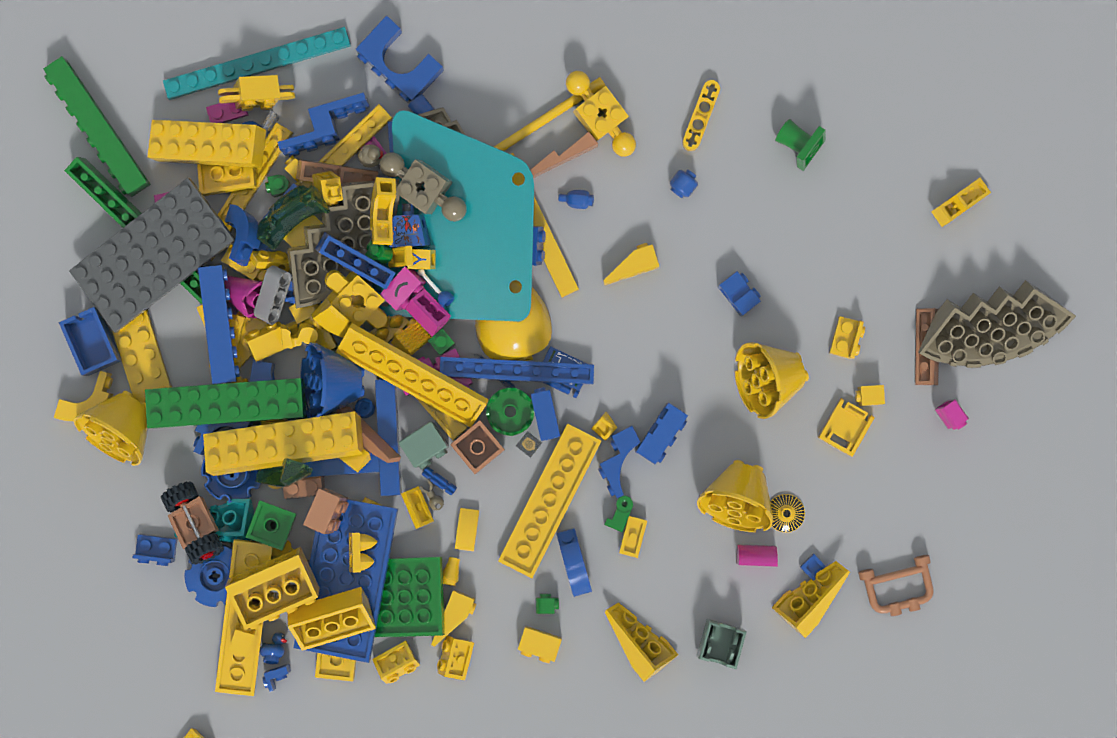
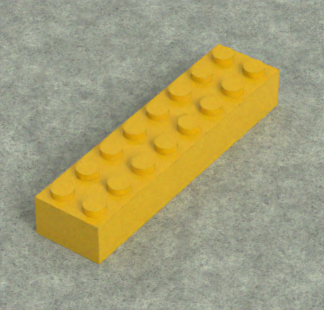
(271, 443)

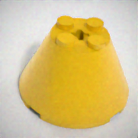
(768, 377)
(116, 427)
(739, 498)

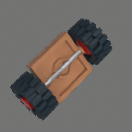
(192, 522)

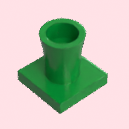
(801, 142)
(260, 527)

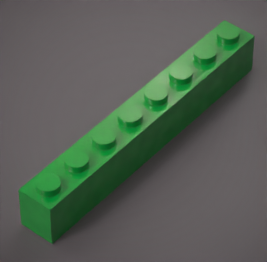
(96, 126)

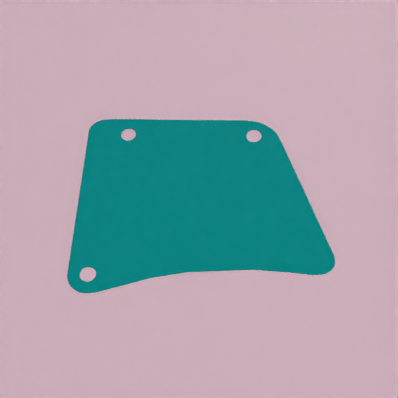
(492, 240)

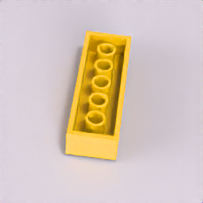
(207, 143)

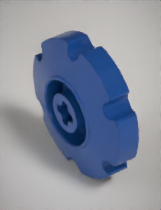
(232, 486)
(201, 580)

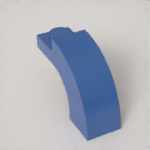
(246, 234)
(574, 562)

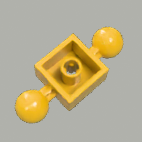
(623, 142)

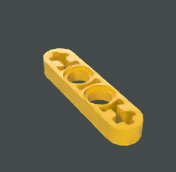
(703, 116)

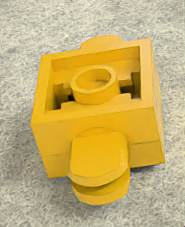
(256, 92)
(355, 299)

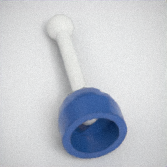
(444, 298)

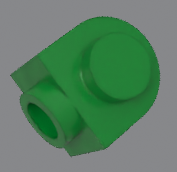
(277, 185)
(379, 253)
(546, 604)

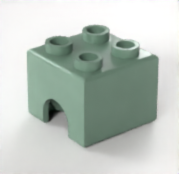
(424, 445)
(721, 643)

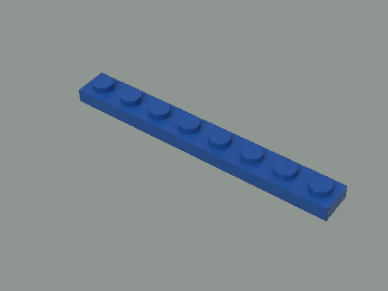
(517, 370)

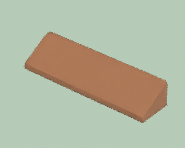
(925, 369)

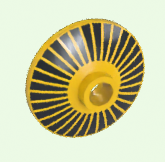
(796, 517)

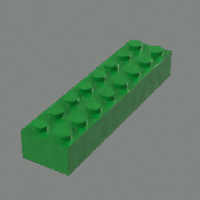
(225, 403)

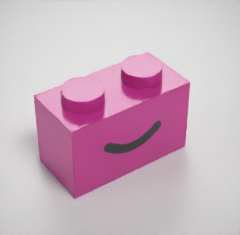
(403, 288)

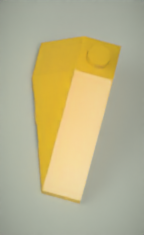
(809, 602)

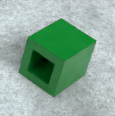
(441, 342)

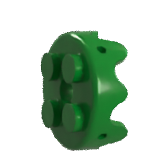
(496, 411)

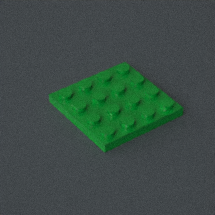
(412, 598)

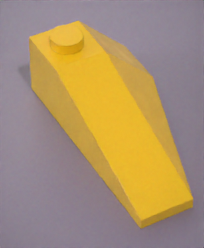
(330, 319)
(642, 647)

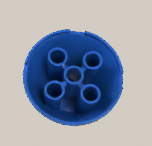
(329, 380)

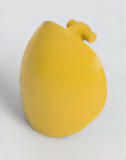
(516, 339)

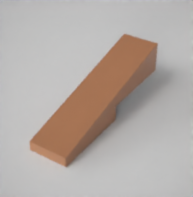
(553, 160)
(347, 174)
(373, 442)

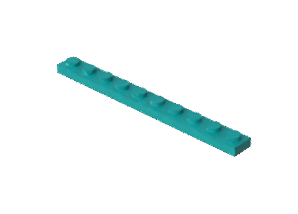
(256, 63)

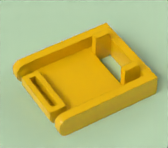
(847, 424)

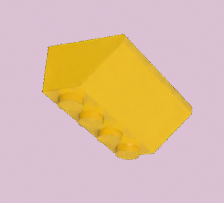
(331, 619)

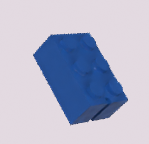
(90, 342)

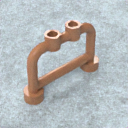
(911, 603)

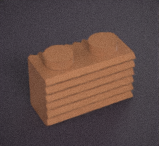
(304, 488)

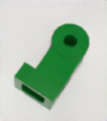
(623, 508)

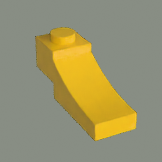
(961, 202)

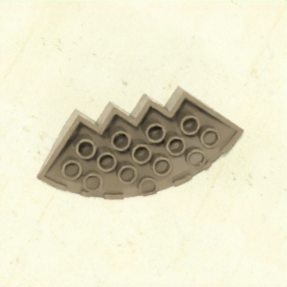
(346, 222)
(995, 328)

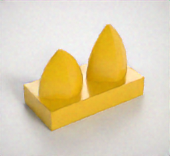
(392, 325)
(357, 543)

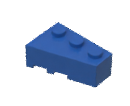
(662, 434)

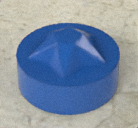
(365, 408)

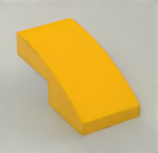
(467, 529)

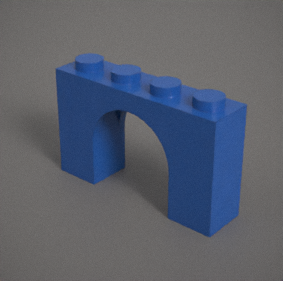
(373, 51)
(545, 414)

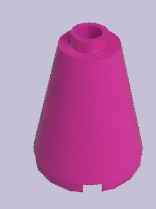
(243, 294)

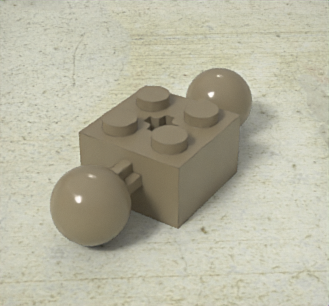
(435, 186)

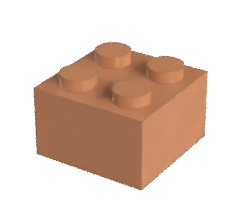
(477, 447)
(326, 511)

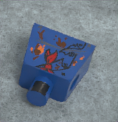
(409, 229)

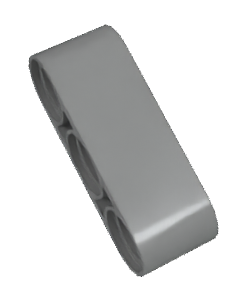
(272, 295)

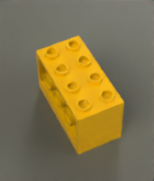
(270, 576)

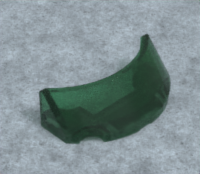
(289, 212)
(284, 475)

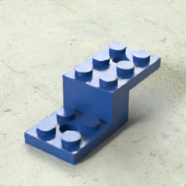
(324, 125)

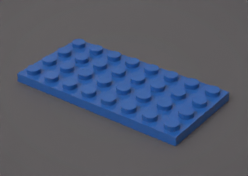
(331, 570)

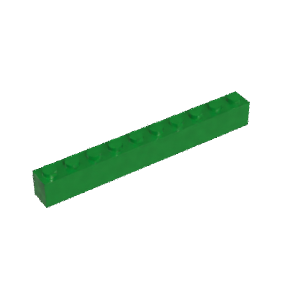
(116, 205)

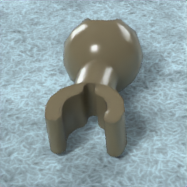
(434, 499)

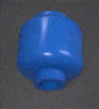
(683, 183)

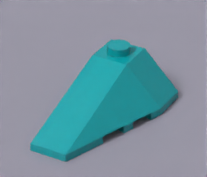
(232, 519)

